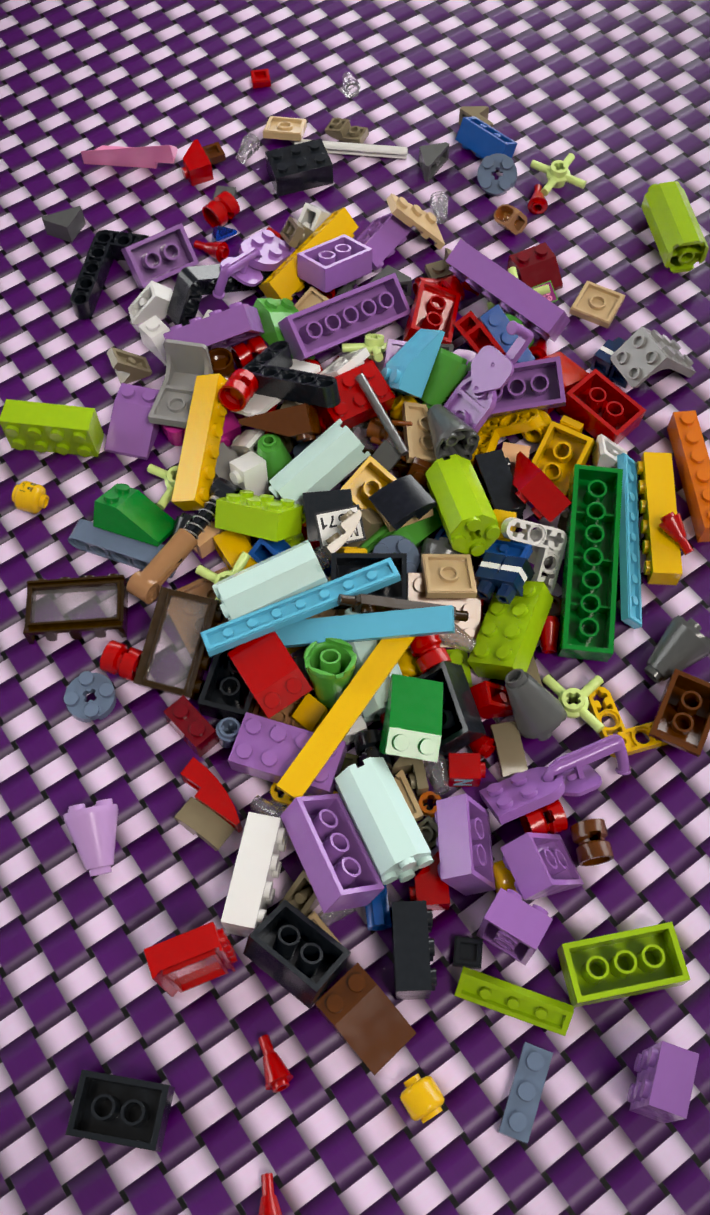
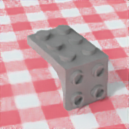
(647, 354)
(183, 364)

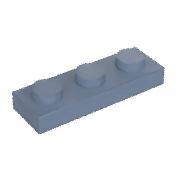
(525, 1093)

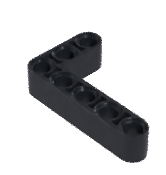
(94, 272)
(192, 284)
(280, 382)

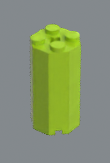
(674, 226)
(462, 505)

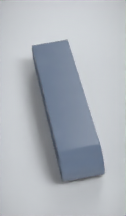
(112, 545)

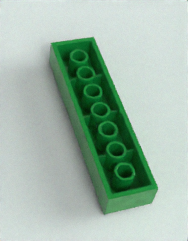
(591, 563)

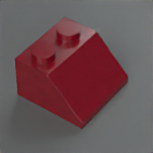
(536, 266)

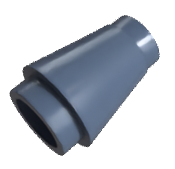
(227, 731)

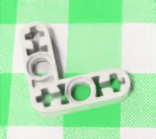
(546, 547)

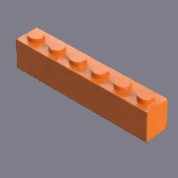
(693, 468)

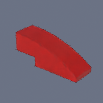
(475, 333)
(210, 792)

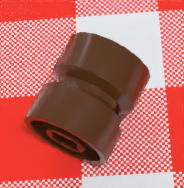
(222, 362)
(594, 851)

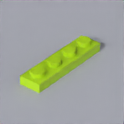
(514, 1001)

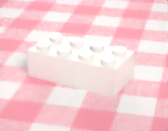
(254, 874)

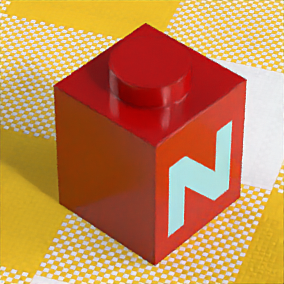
(465, 769)

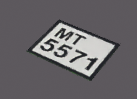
(329, 520)

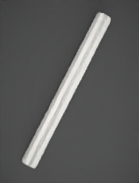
(363, 149)

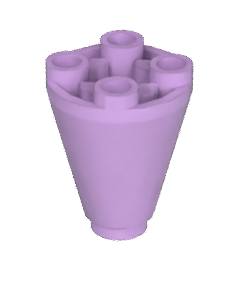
(94, 834)

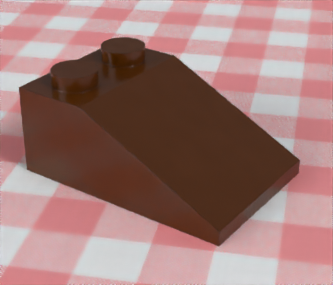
(295, 422)
(683, 713)
(365, 1018)

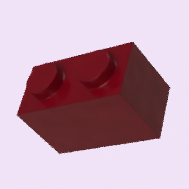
(191, 726)

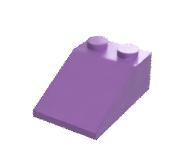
(129, 424)
(540, 865)

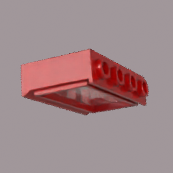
(191, 959)

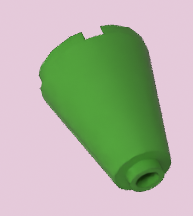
(444, 378)
(274, 452)
(329, 668)

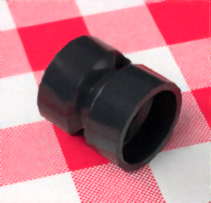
(368, 744)

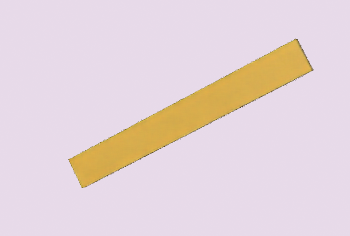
(342, 716)

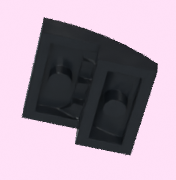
(402, 501)
(320, 502)

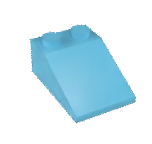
(412, 364)

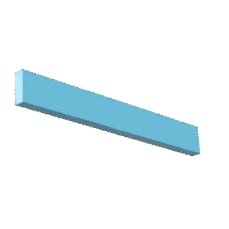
(629, 545)
(298, 607)
(370, 626)

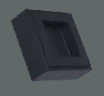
(467, 952)

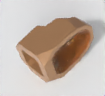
(510, 218)

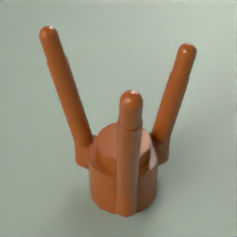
(377, 431)

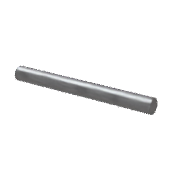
(382, 415)

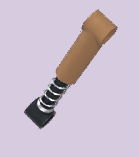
(147, 584)

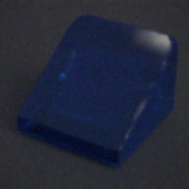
(221, 233)

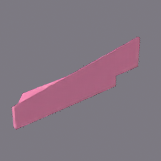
(130, 156)

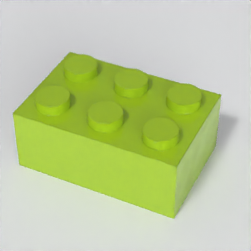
(259, 515)

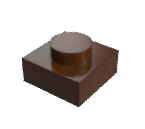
(214, 153)
(418, 469)

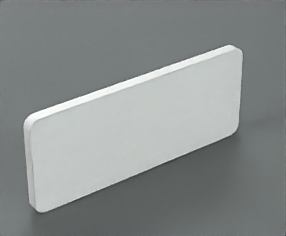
(261, 404)

